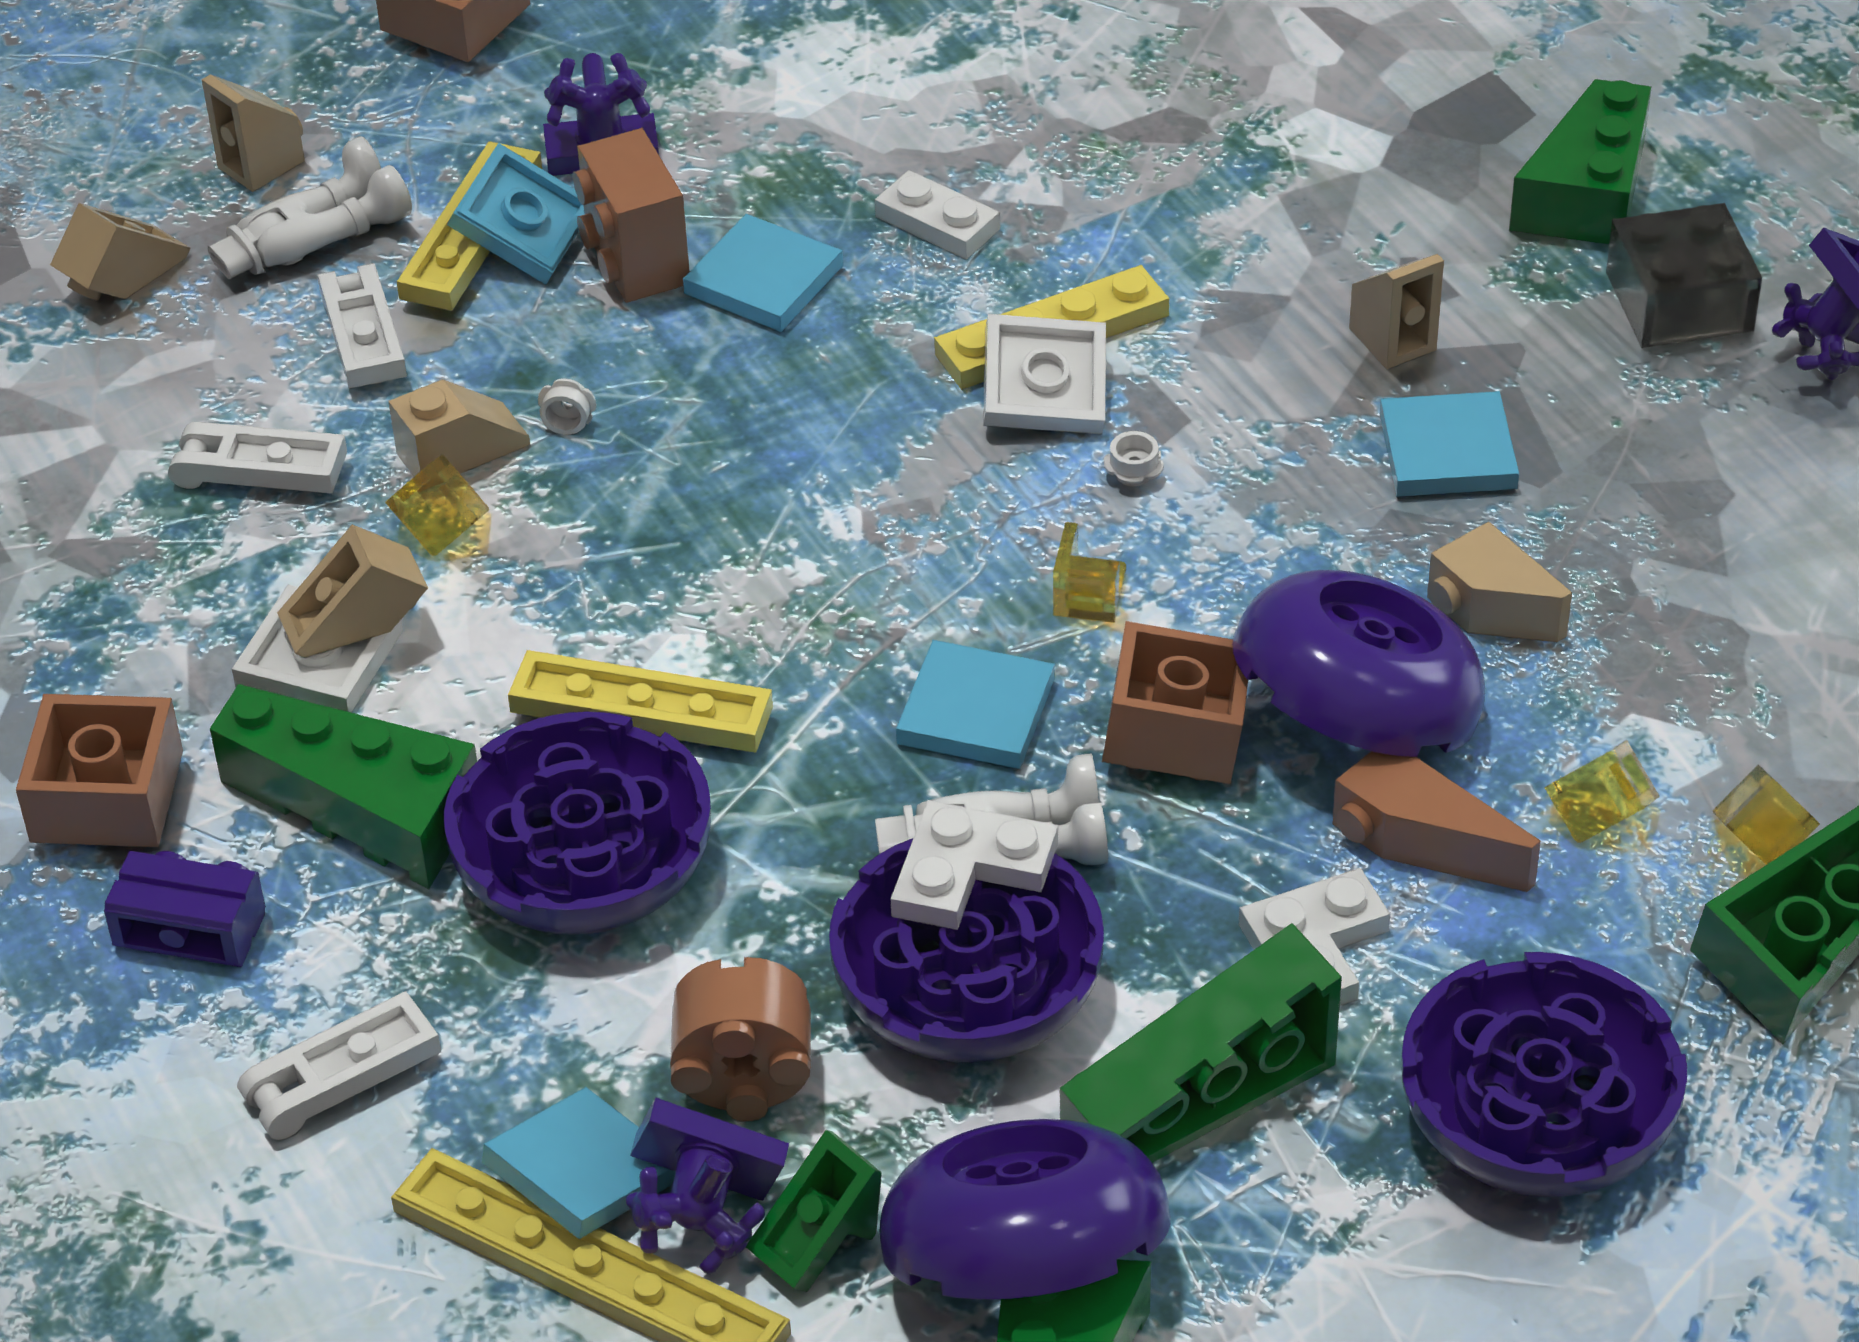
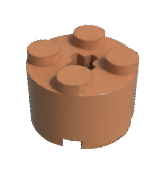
(740, 1036)

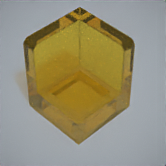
(437, 505)
(1085, 585)
(1602, 792)
(1765, 816)

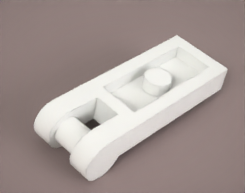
(362, 326)
(257, 457)
(338, 1064)

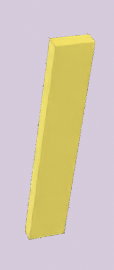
(592, 1270)

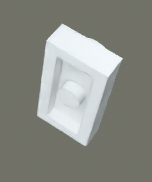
(937, 214)

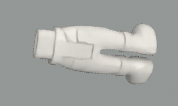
(316, 217)
(1071, 807)

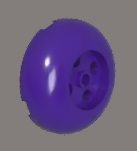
(1362, 662)
(622, 812)
(1009, 969)
(1499, 1059)
(1022, 1210)

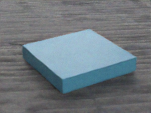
(519, 213)
(763, 272)
(1448, 444)
(975, 704)
(573, 1162)

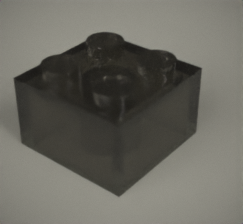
(1683, 275)

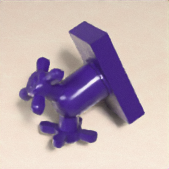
(595, 109)
(1830, 314)
(708, 1162)

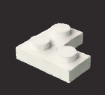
(963, 846)
(1327, 914)

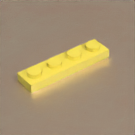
(447, 258)
(1118, 300)
(656, 700)

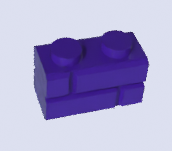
(185, 907)

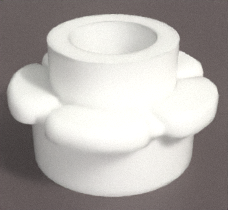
(566, 417)
(1134, 458)

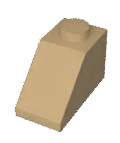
(251, 133)
(114, 253)
(1399, 311)
(452, 423)
(1497, 588)
(352, 593)

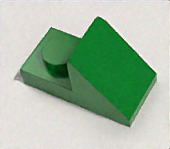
(825, 1200)

